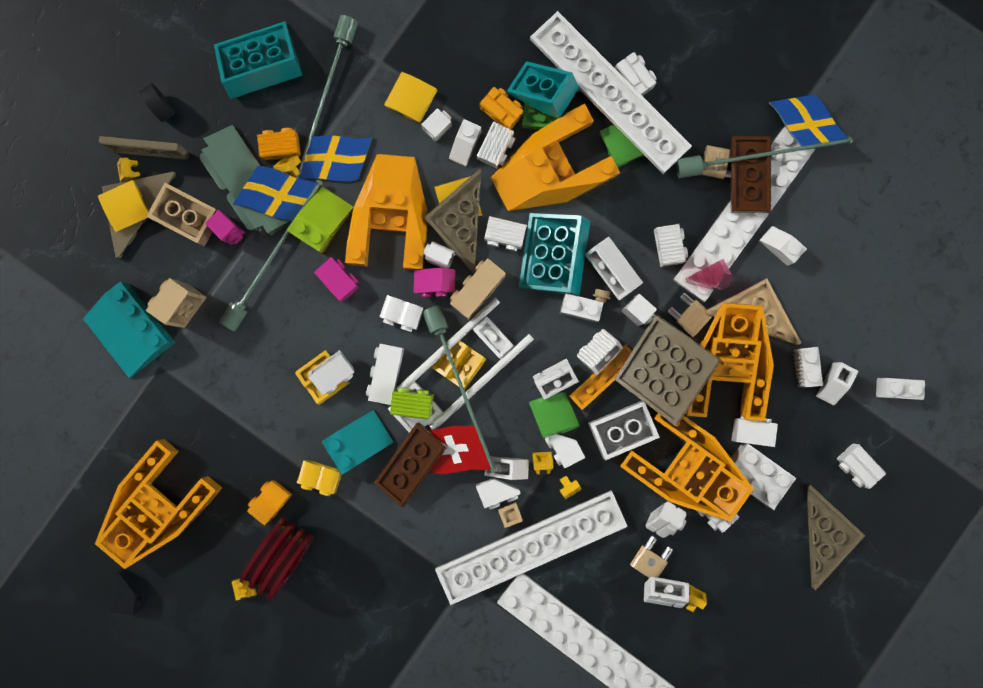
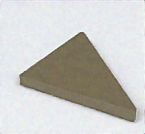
(150, 189)
(457, 219)
(829, 537)

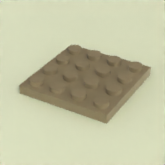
(667, 369)

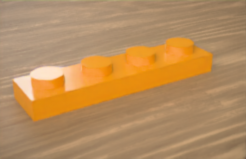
(598, 383)

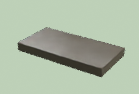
(144, 147)

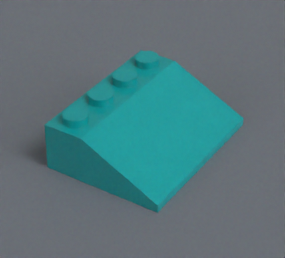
(257, 60)
(554, 253)
(127, 329)

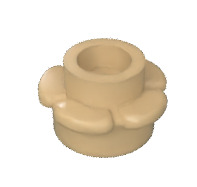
(601, 295)

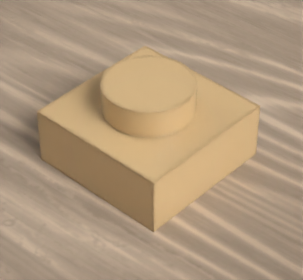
(510, 514)

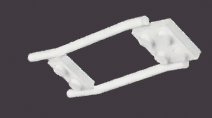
(493, 339)

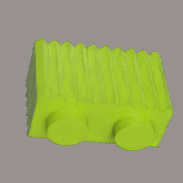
(411, 404)

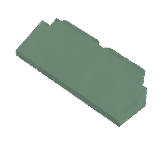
(231, 167)

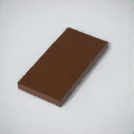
(751, 176)
(410, 464)

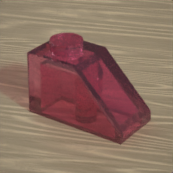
(713, 276)

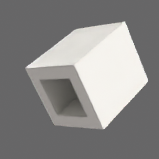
(437, 124)

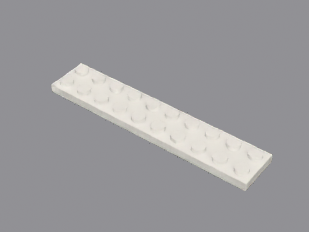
(611, 92)
(734, 230)
(531, 547)
(577, 637)

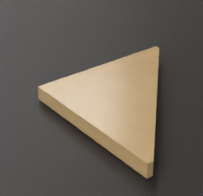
(776, 319)

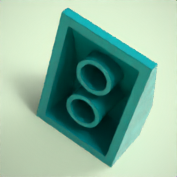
(544, 88)
(357, 441)

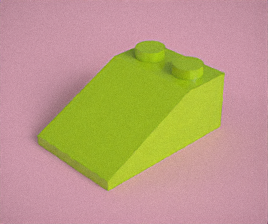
(320, 219)

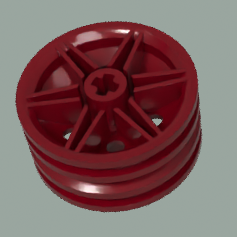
(276, 558)

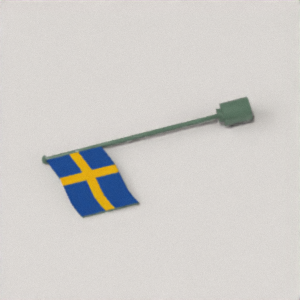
(805, 121)
(334, 156)
(275, 196)

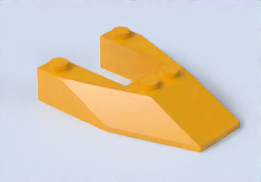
(540, 171)
(390, 202)
(743, 345)
(698, 477)
(142, 516)

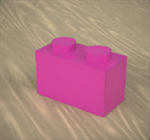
(225, 228)
(336, 279)
(434, 281)

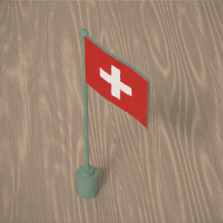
(465, 443)

